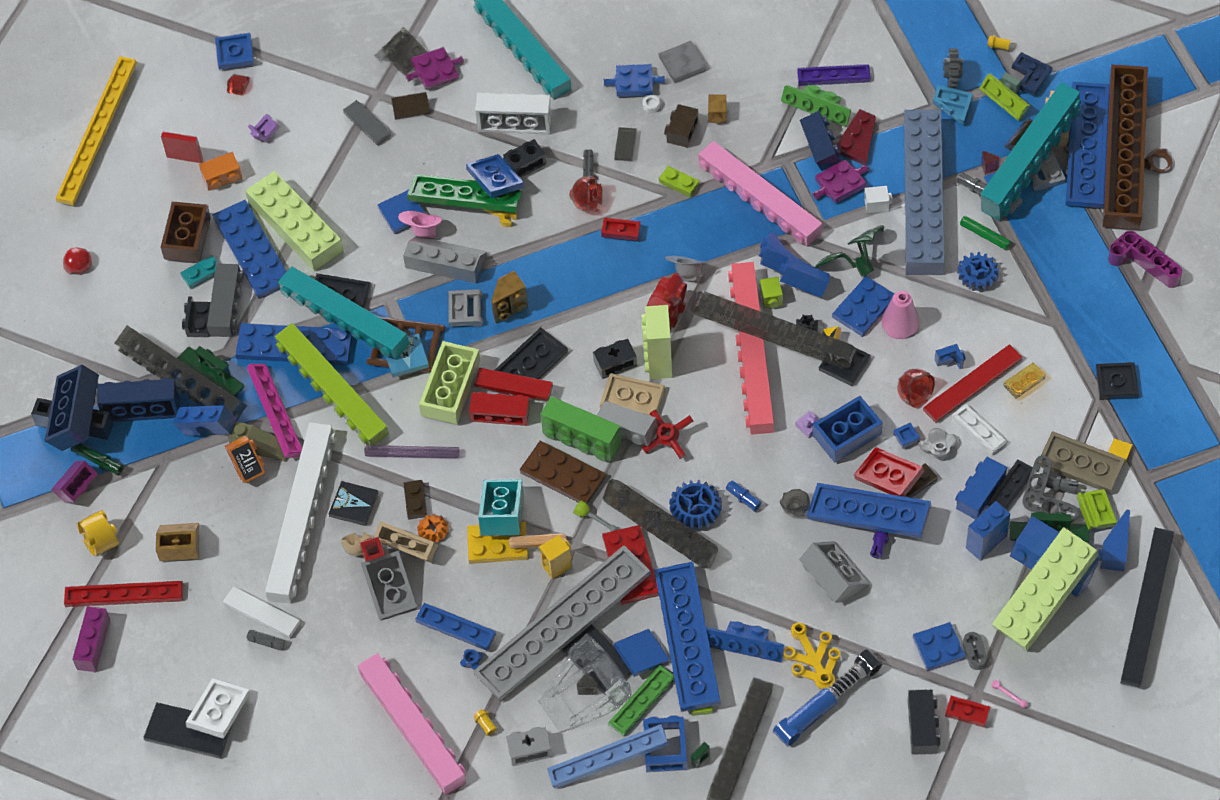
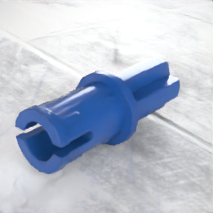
(743, 495)

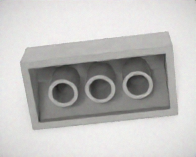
(444, 259)

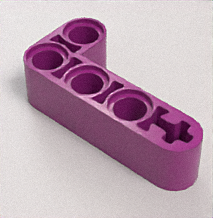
(1166, 272)

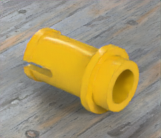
(999, 43)
(485, 722)

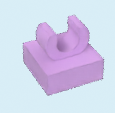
(806, 422)

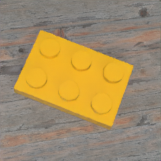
(493, 548)

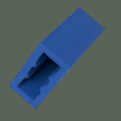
(987, 530)

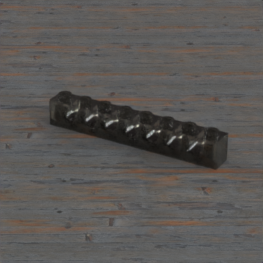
(131, 338)

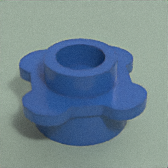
(471, 653)

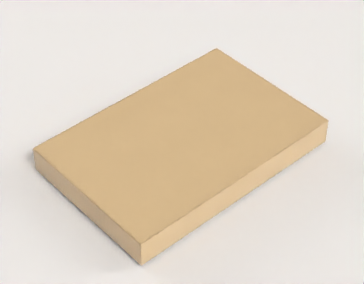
(633, 393)

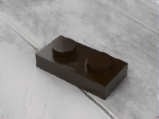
(925, 480)
(415, 499)

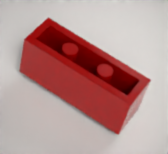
(499, 408)

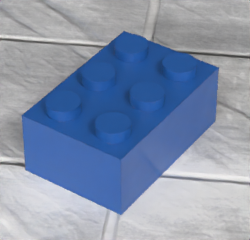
(847, 429)

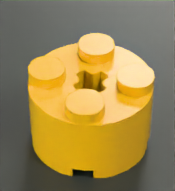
(98, 533)

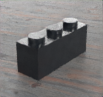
(923, 722)

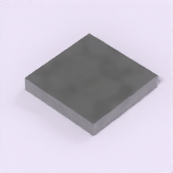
(682, 61)

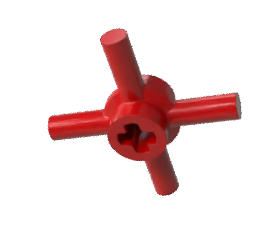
(672, 439)

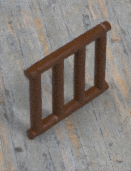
(419, 327)

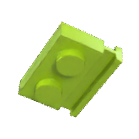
(1096, 509)

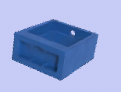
(667, 762)

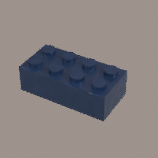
(139, 399)
(72, 407)

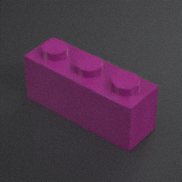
(91, 639)

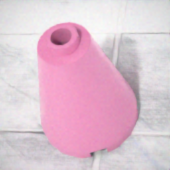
(900, 316)

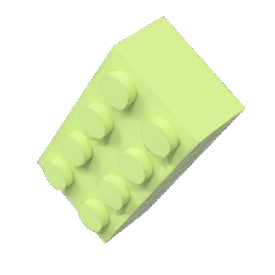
(657, 342)
(449, 382)

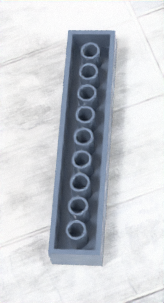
(923, 193)

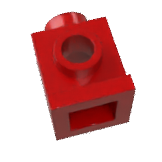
(371, 548)

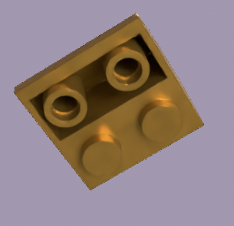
(508, 297)
(177, 542)

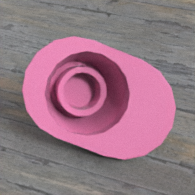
(421, 224)

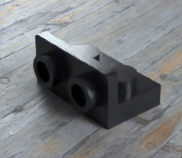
(196, 318)

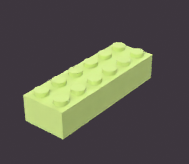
(294, 221)
(1045, 589)

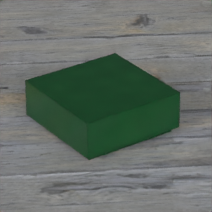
(700, 754)

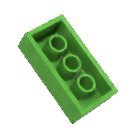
(580, 429)

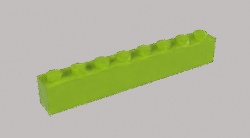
(331, 385)

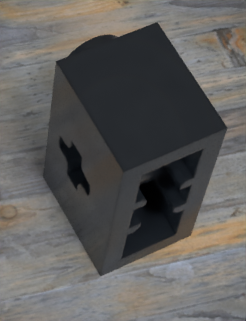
(615, 358)

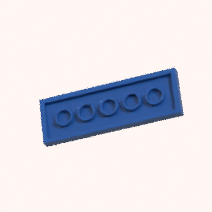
(250, 247)
(259, 342)
(869, 510)

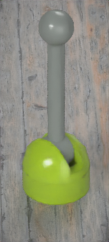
(582, 510)

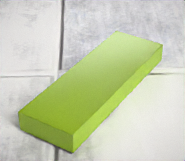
(1004, 97)

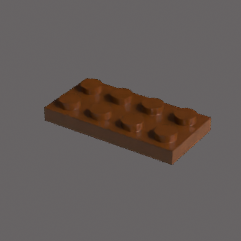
(562, 473)

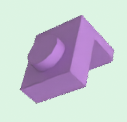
(264, 129)

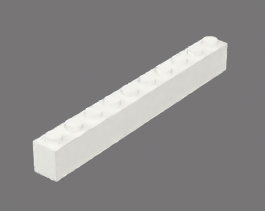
(299, 513)

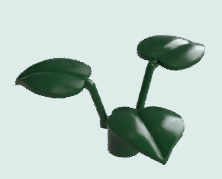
(862, 262)

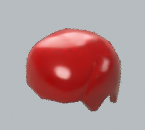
(77, 260)

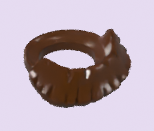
(1149, 165)

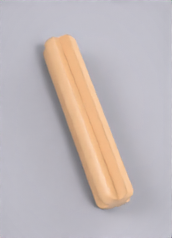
(532, 540)

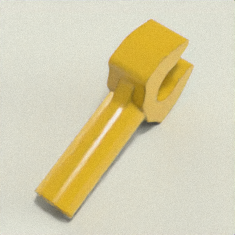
(503, 215)

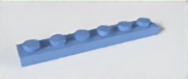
(608, 756)

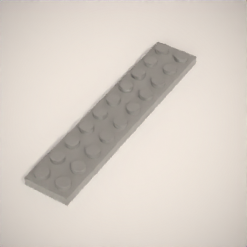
(561, 623)

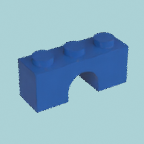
(215, 418)

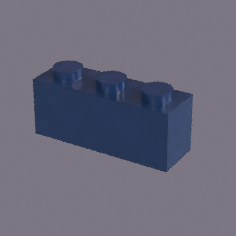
(821, 140)

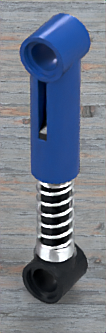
(790, 728)

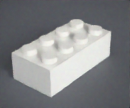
(513, 113)

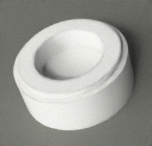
(651, 104)

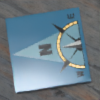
(410, 360)

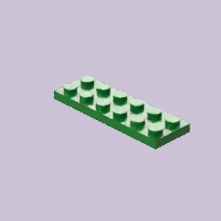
(459, 193)

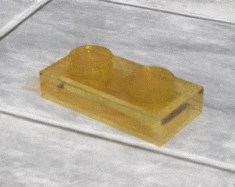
(1024, 380)

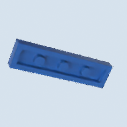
(455, 626)

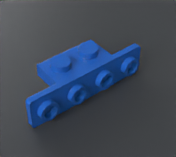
(746, 640)

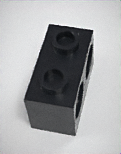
(527, 158)

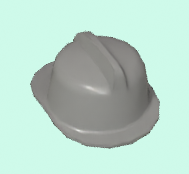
(687, 268)

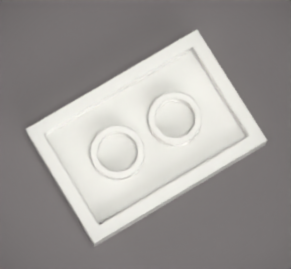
(217, 708)

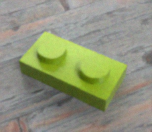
(679, 181)

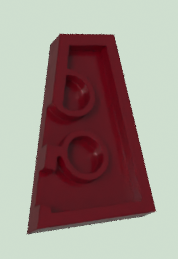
(857, 137)

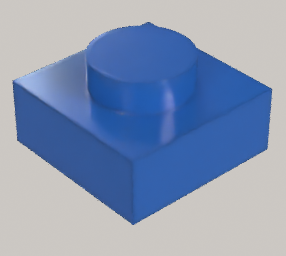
(906, 435)

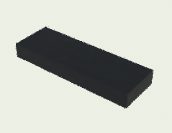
(1011, 484)

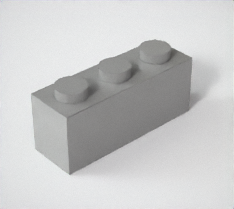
(633, 424)

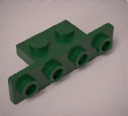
(212, 368)
(1055, 521)

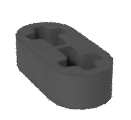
(970, 651)

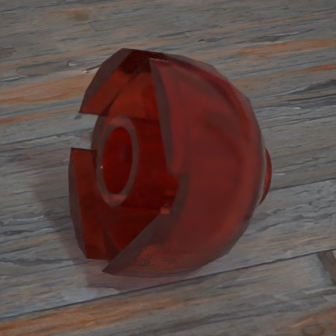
(587, 194)
(915, 386)

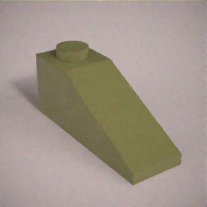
(266, 443)

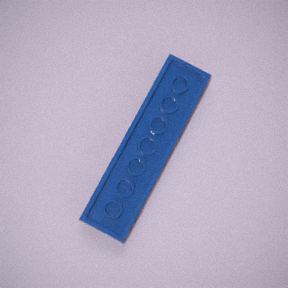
(1088, 147)
(687, 637)

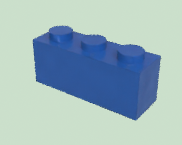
(980, 487)

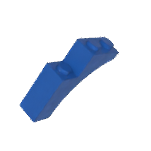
(792, 269)

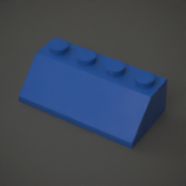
(1035, 541)

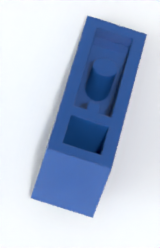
(1114, 547)

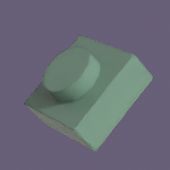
(1011, 82)

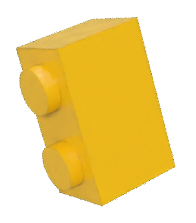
(556, 556)

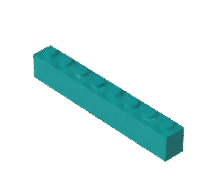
(524, 46)
(343, 313)

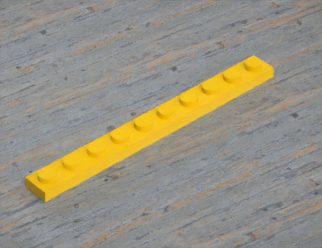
(96, 131)

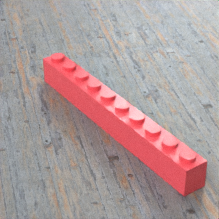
(751, 354)

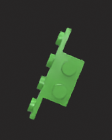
(814, 99)

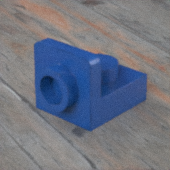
(948, 355)

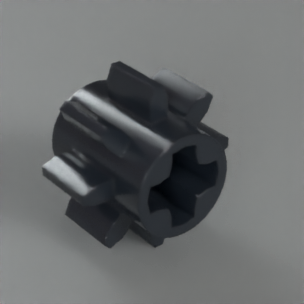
(808, 322)

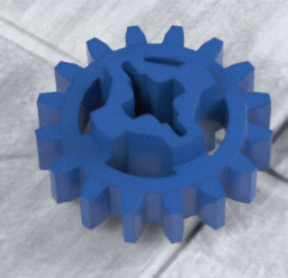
(979, 271)

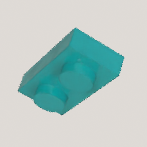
(199, 272)

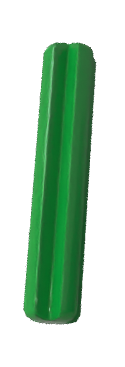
(985, 232)

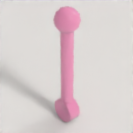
(996, 685)

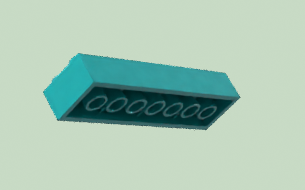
(1030, 152)

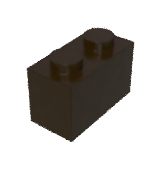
(682, 125)

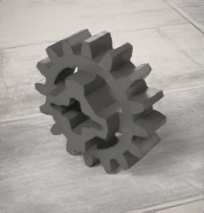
(952, 68)

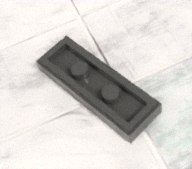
(367, 122)

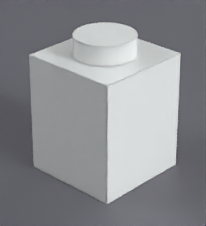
(877, 199)

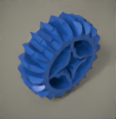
(692, 495)

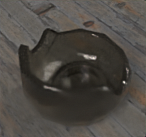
(795, 502)

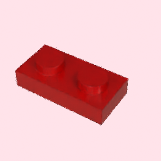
(620, 229)
(967, 711)

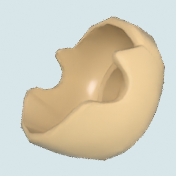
(351, 543)

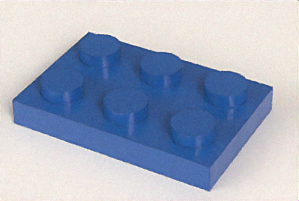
(494, 176)
(863, 306)

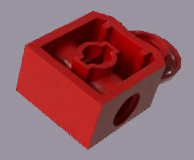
(670, 292)

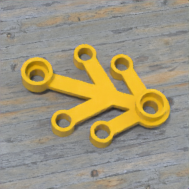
(812, 659)

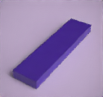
(833, 75)

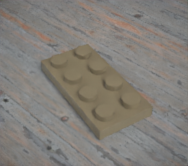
(1082, 462)

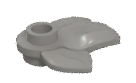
(938, 443)

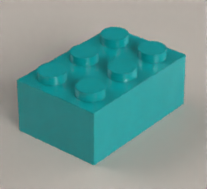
(501, 507)

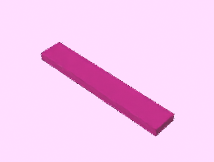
(275, 410)

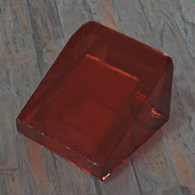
(237, 84)

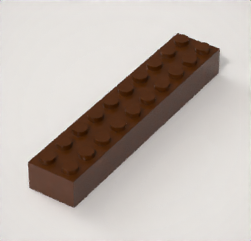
(1125, 147)

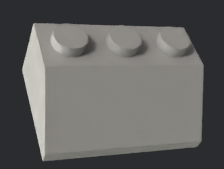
(833, 571)

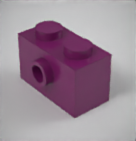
(74, 481)

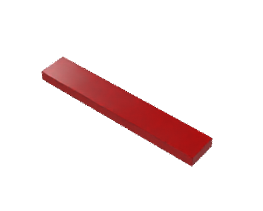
(972, 383)
(123, 593)

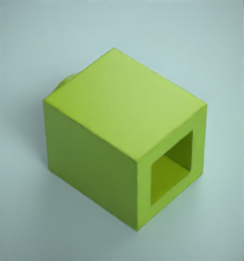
(771, 292)

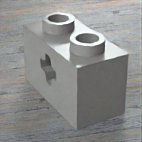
(521, 753)

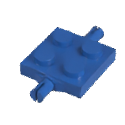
(634, 80)

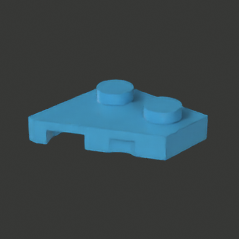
(953, 102)

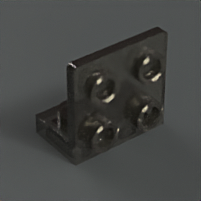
(400, 50)

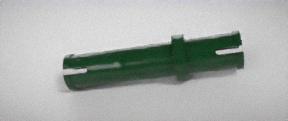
(103, 461)

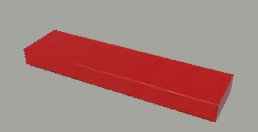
(513, 384)

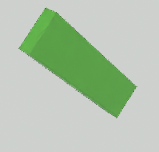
(641, 700)

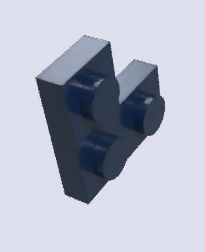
(1034, 71)

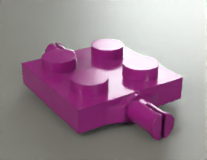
(434, 68)
(840, 181)

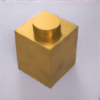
(717, 108)

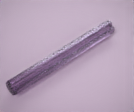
(411, 451)

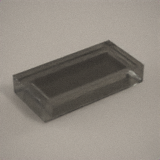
(625, 144)

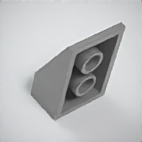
(389, 585)

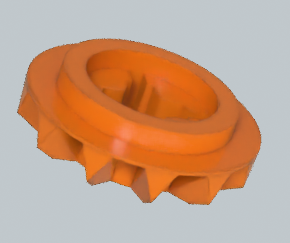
(441, 528)

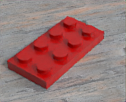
(634, 541)

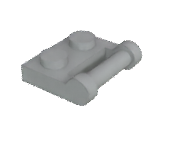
(1051, 174)
(459, 308)

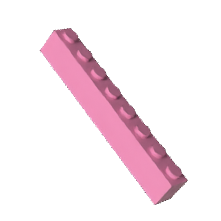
(760, 194)
(412, 724)

